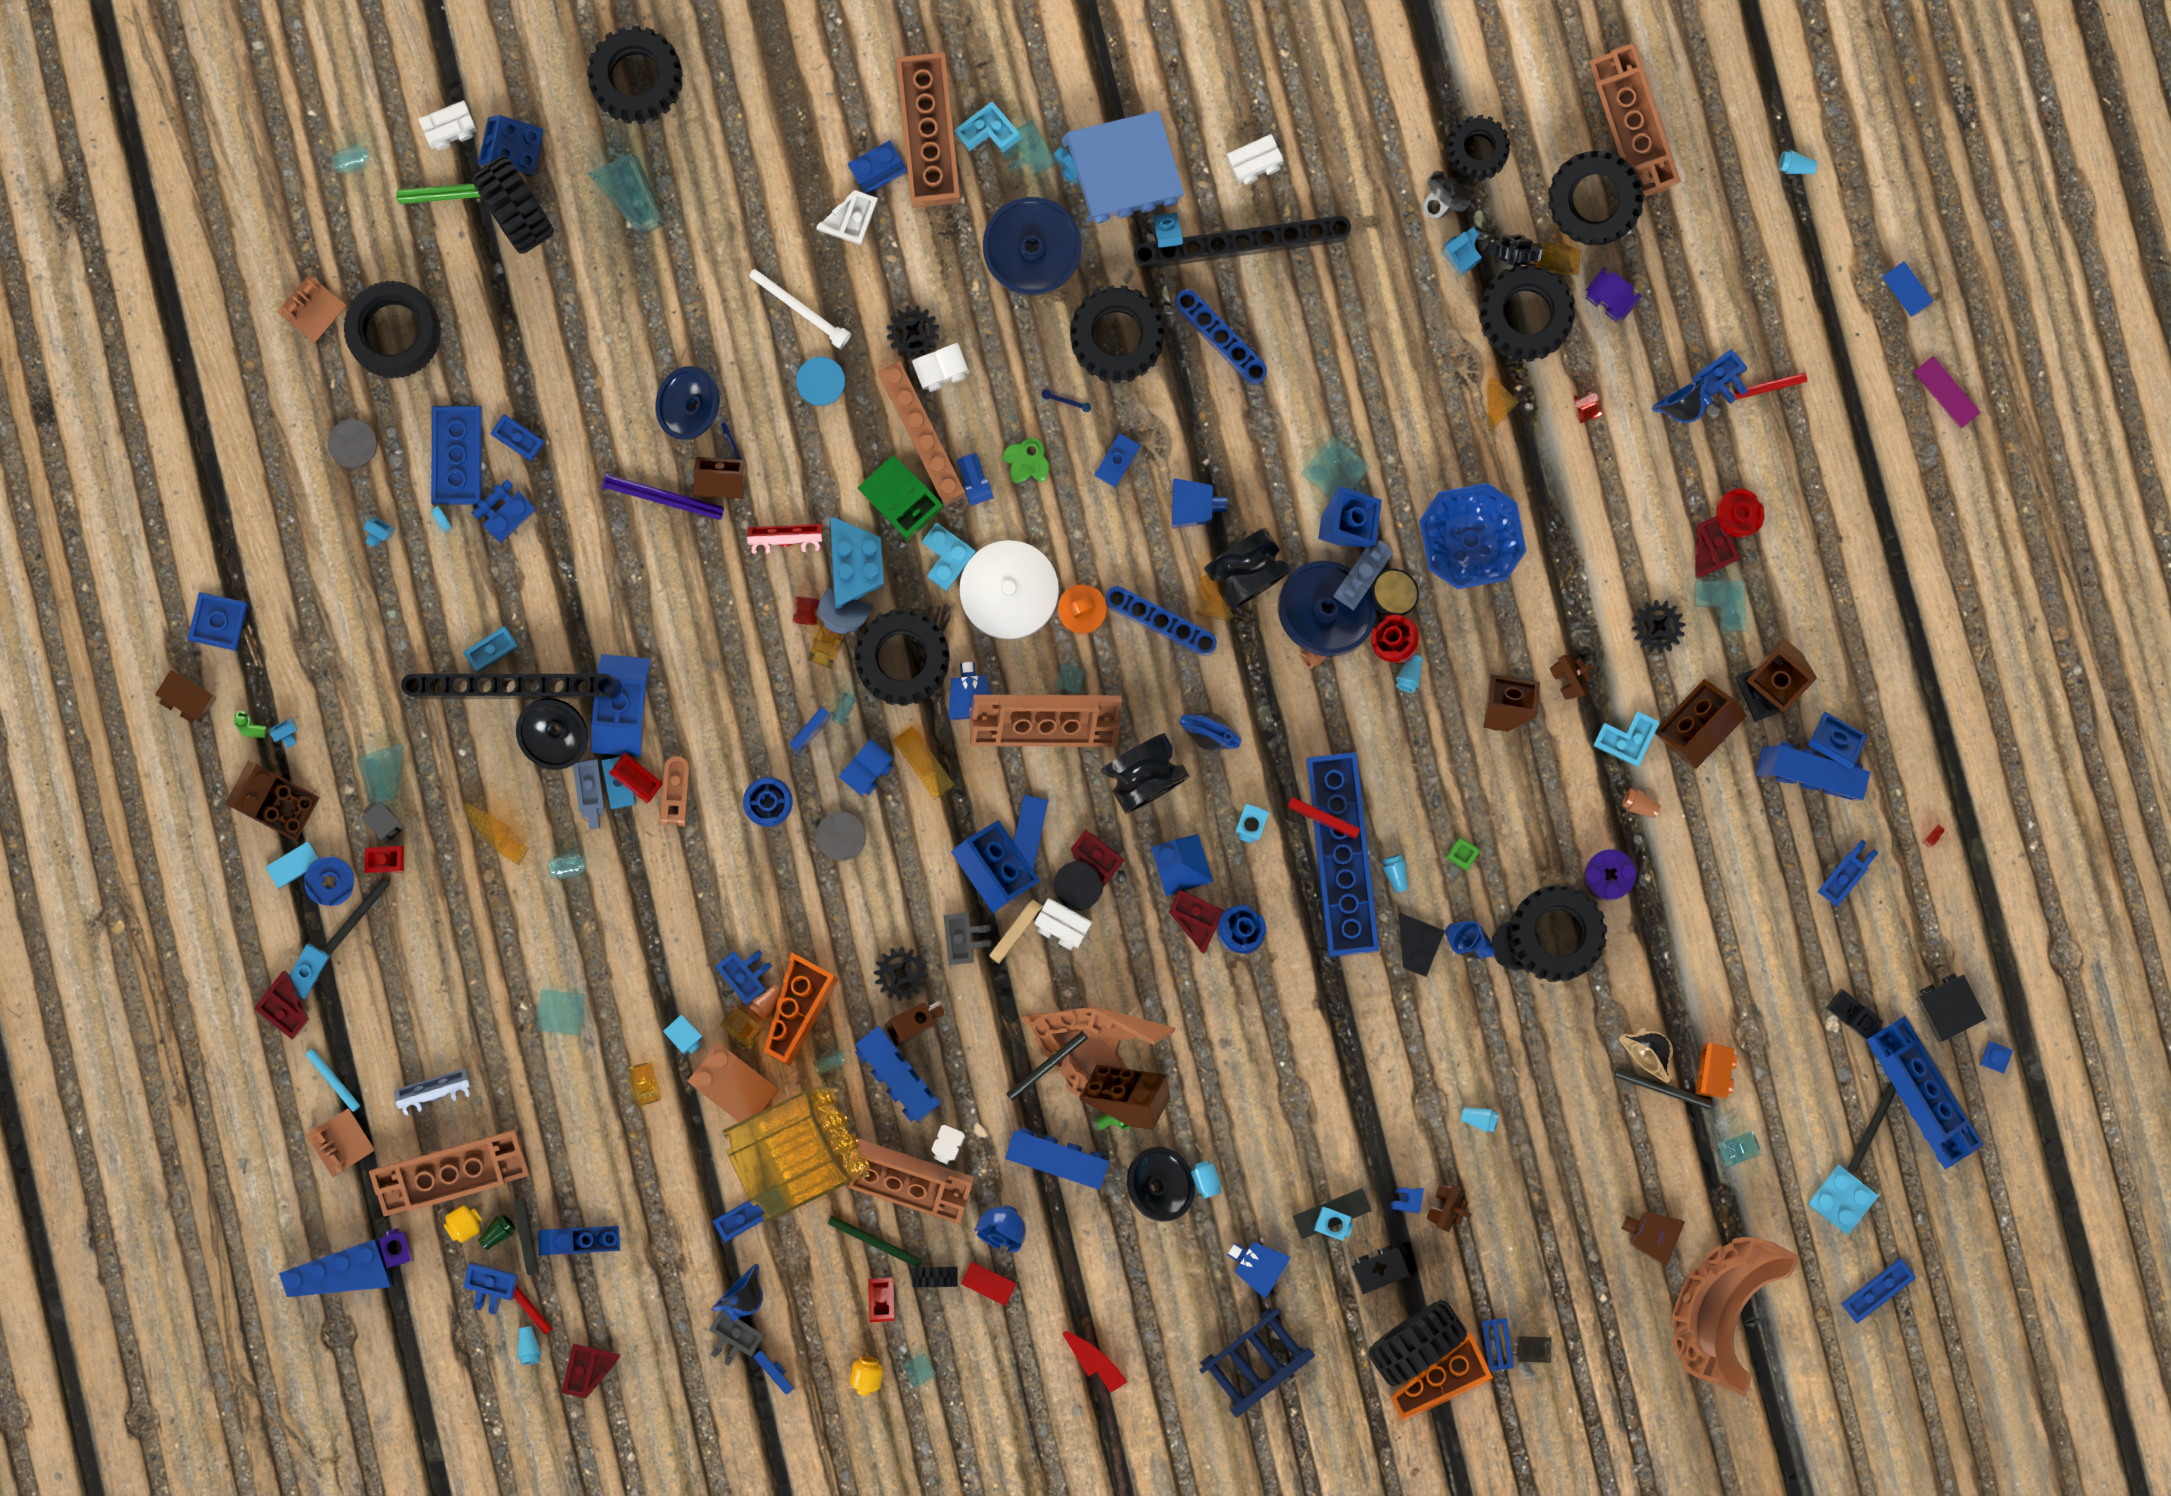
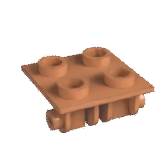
(311, 308)
(340, 1142)

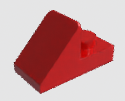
(384, 860)
(881, 1300)

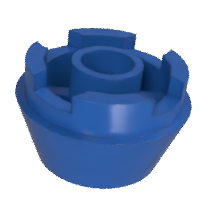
(767, 801)
(1241, 929)

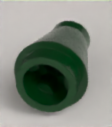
(498, 1230)

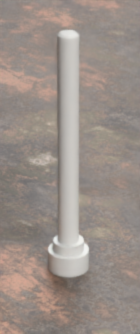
(838, 336)

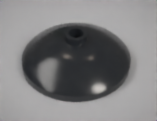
(545, 744)
(1170, 1178)

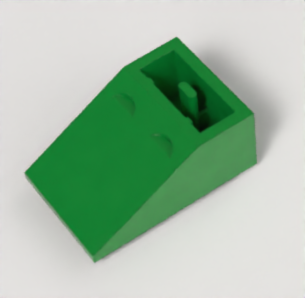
(901, 498)

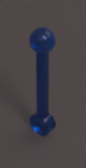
(1046, 394)
(731, 442)

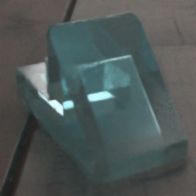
(1739, 1149)

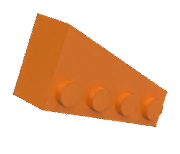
(798, 1007)
(1443, 1381)

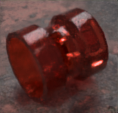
(806, 611)

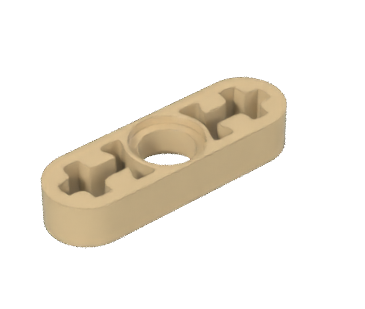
(1015, 931)

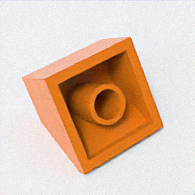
(1715, 1071)

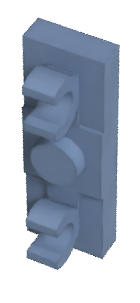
(1363, 574)
(432, 1090)

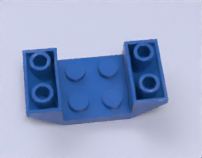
(619, 720)

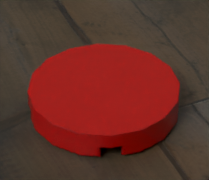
(1740, 513)

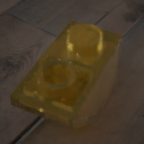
(826, 647)

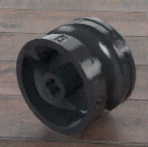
(1248, 568)
(1145, 773)

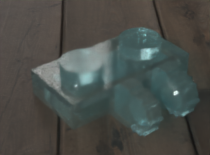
(1032, 148)

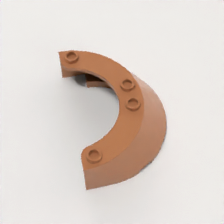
(1713, 1301)

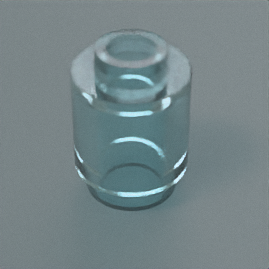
(350, 159)
(567, 866)

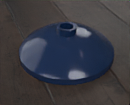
(678, 401)

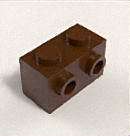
(719, 477)
(185, 696)

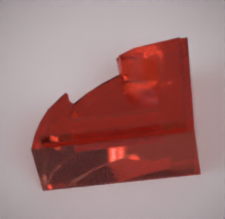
(1933, 836)

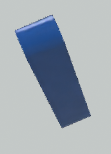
(1218, 325)
(1169, 630)

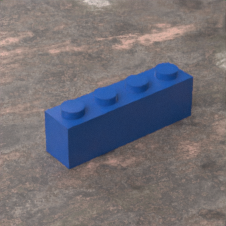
(1057, 1159)

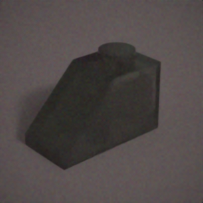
(1532, 1349)

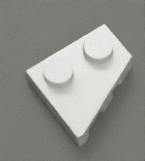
(850, 218)

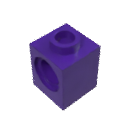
(404, 1256)

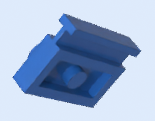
(877, 167)

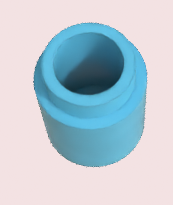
(1206, 1179)

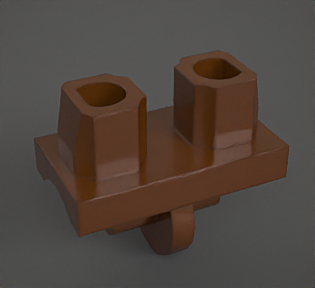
(1567, 667)
(1453, 1209)

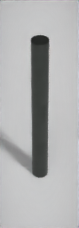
(356, 916)
(1047, 1065)
(1663, 1088)
(1872, 1127)

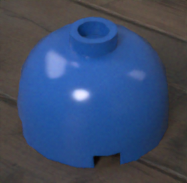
(1002, 1227)

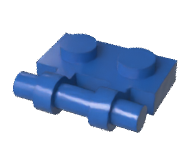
(509, 516)

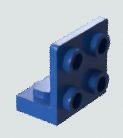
(512, 139)

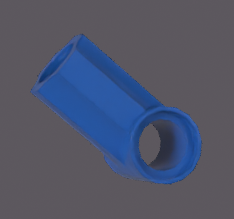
(976, 485)

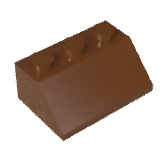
(1700, 723)

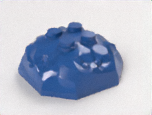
(1472, 536)

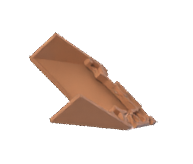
(1104, 1034)

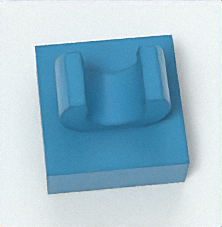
(378, 531)
(284, 731)

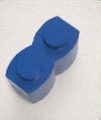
(866, 768)

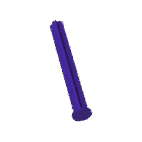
(662, 496)

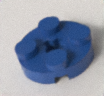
(326, 894)

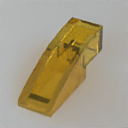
(923, 763)
(496, 834)

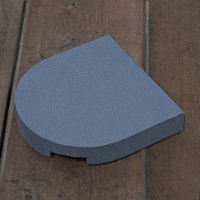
(848, 618)

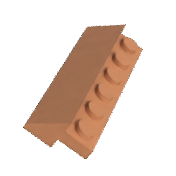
(1635, 118)
(1045, 720)
(449, 1173)
(914, 1182)

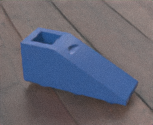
(578, 1240)

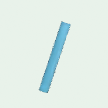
(332, 1080)

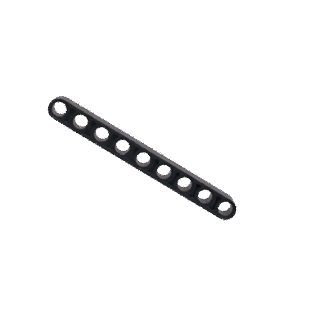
(1252, 235)
(499, 686)

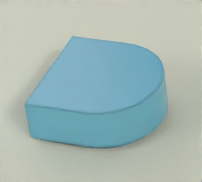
(441, 519)

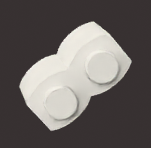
(941, 367)

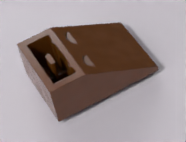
(272, 800)
(1127, 1095)

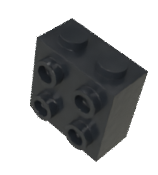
(1950, 1007)

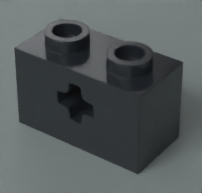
(1371, 1281)

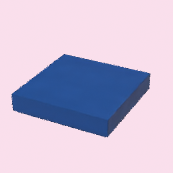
(218, 621)
(810, 731)
(1837, 740)

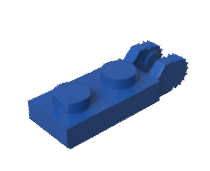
(1846, 875)

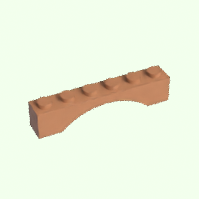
(921, 433)

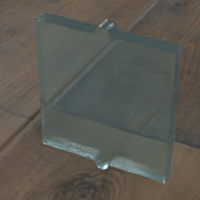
(560, 1012)

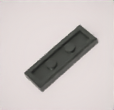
(1351, 1204)
(526, 1237)

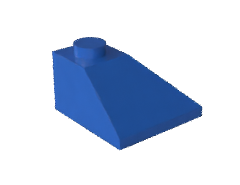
(1350, 519)
(1181, 864)

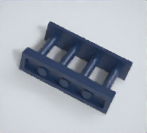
(1279, 1370)

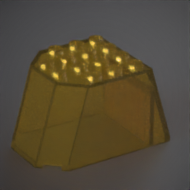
(795, 1153)

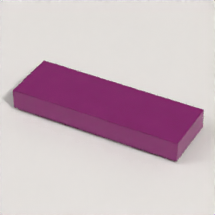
(1946, 392)

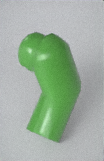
(246, 726)
(1106, 1120)

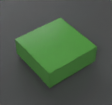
(1463, 854)

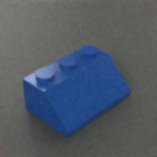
(988, 866)

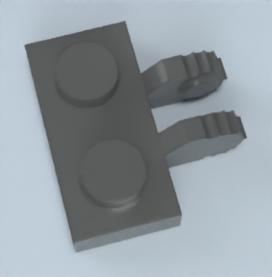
(959, 938)
(737, 1334)

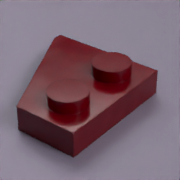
(1713, 548)
(1097, 853)
(1196, 918)
(283, 1006)
(587, 1369)

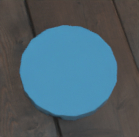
(820, 381)

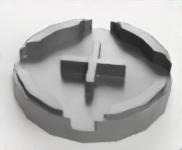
(352, 443)
(840, 836)

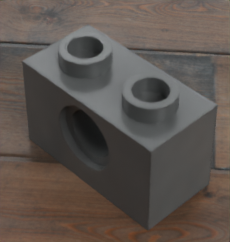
(382, 821)

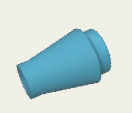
(1795, 163)
(1410, 674)
(1396, 872)
(1481, 1118)
(528, 1347)

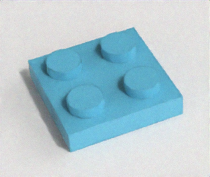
(1842, 1199)

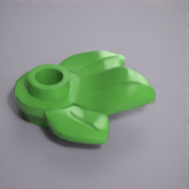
(1026, 464)

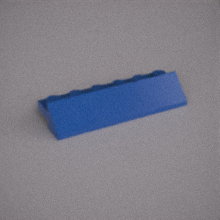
(1924, 1092)

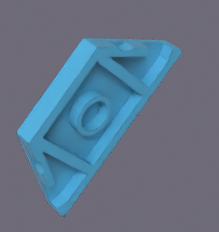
(855, 562)

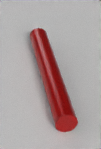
(1772, 385)
(532, 1311)

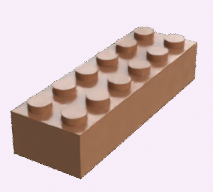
(928, 130)

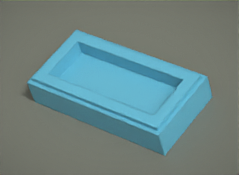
(292, 865)

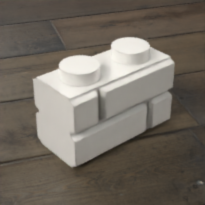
(448, 125)
(1254, 160)
(1063, 924)
(947, 1145)

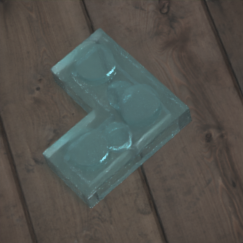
(1727, 596)

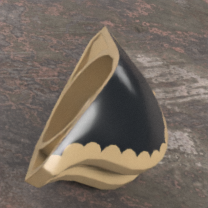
(1650, 1051)

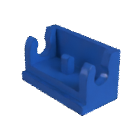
(1907, 289)
(1413, 1200)

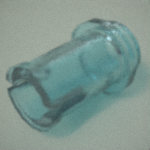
(843, 709)
(829, 1062)

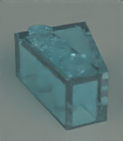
(630, 192)

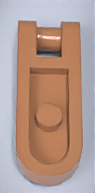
(675, 791)

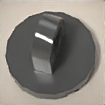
(1448, 193)

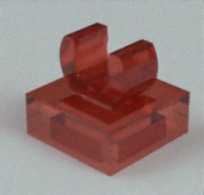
(1587, 407)

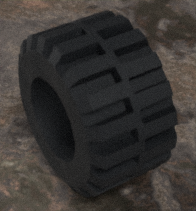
(1478, 168)

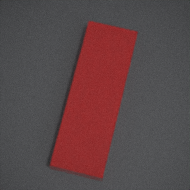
(1323, 818)

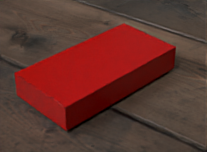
(636, 778)
(988, 1283)

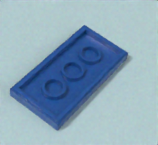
(456, 455)

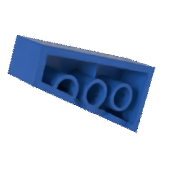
(898, 1074)

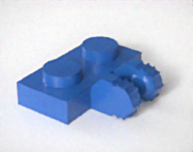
(1721, 373)
(741, 978)
(491, 1282)

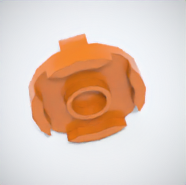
(1082, 609)

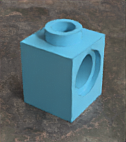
(1255, 813)
(684, 1035)
(1322, 1224)

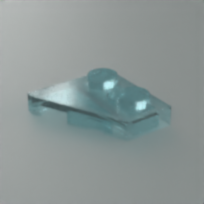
(382, 773)

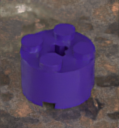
(1612, 294)
(1595, 876)

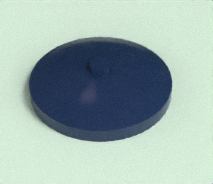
(1032, 246)
(1317, 618)

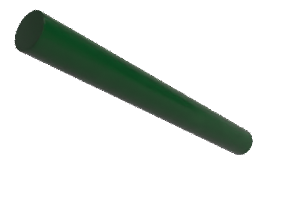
(874, 1241)

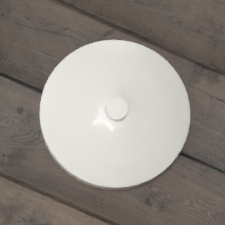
(1009, 590)

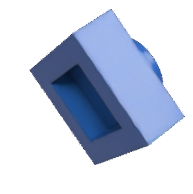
(1996, 1057)

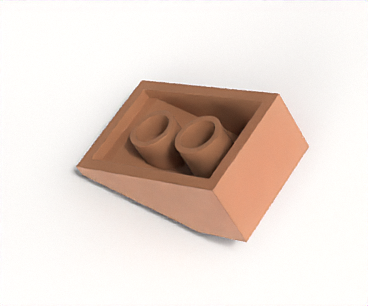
(732, 1084)

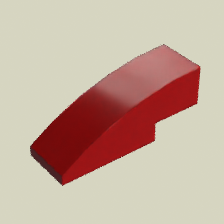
(1095, 1361)

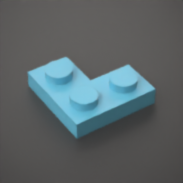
(988, 123)
(953, 556)
(1630, 745)

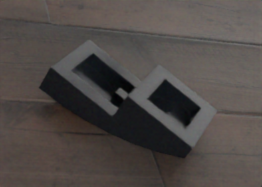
(1854, 1014)

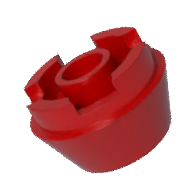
(1395, 639)

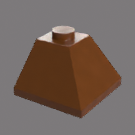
(1782, 675)
(1510, 703)

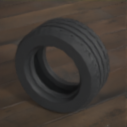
(380, 296)

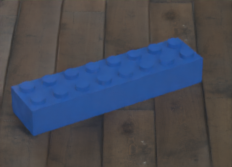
(1341, 859)

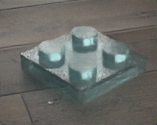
(1335, 467)

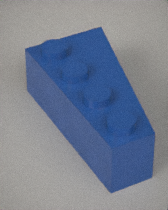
(1812, 771)
(344, 1271)

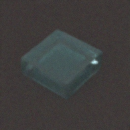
(1070, 678)
(919, 1370)

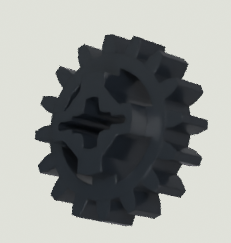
(1515, 249)
(904, 326)
(1648, 619)
(890, 969)

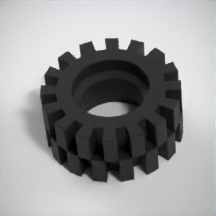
(934, 1276)

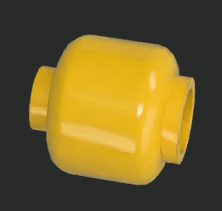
(462, 1224)
(866, 1375)

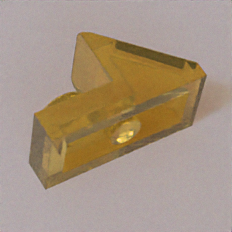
(1216, 607)
(644, 1084)

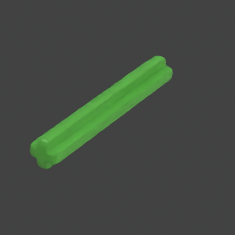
(436, 193)

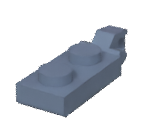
(589, 791)

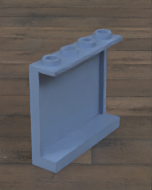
(1124, 166)

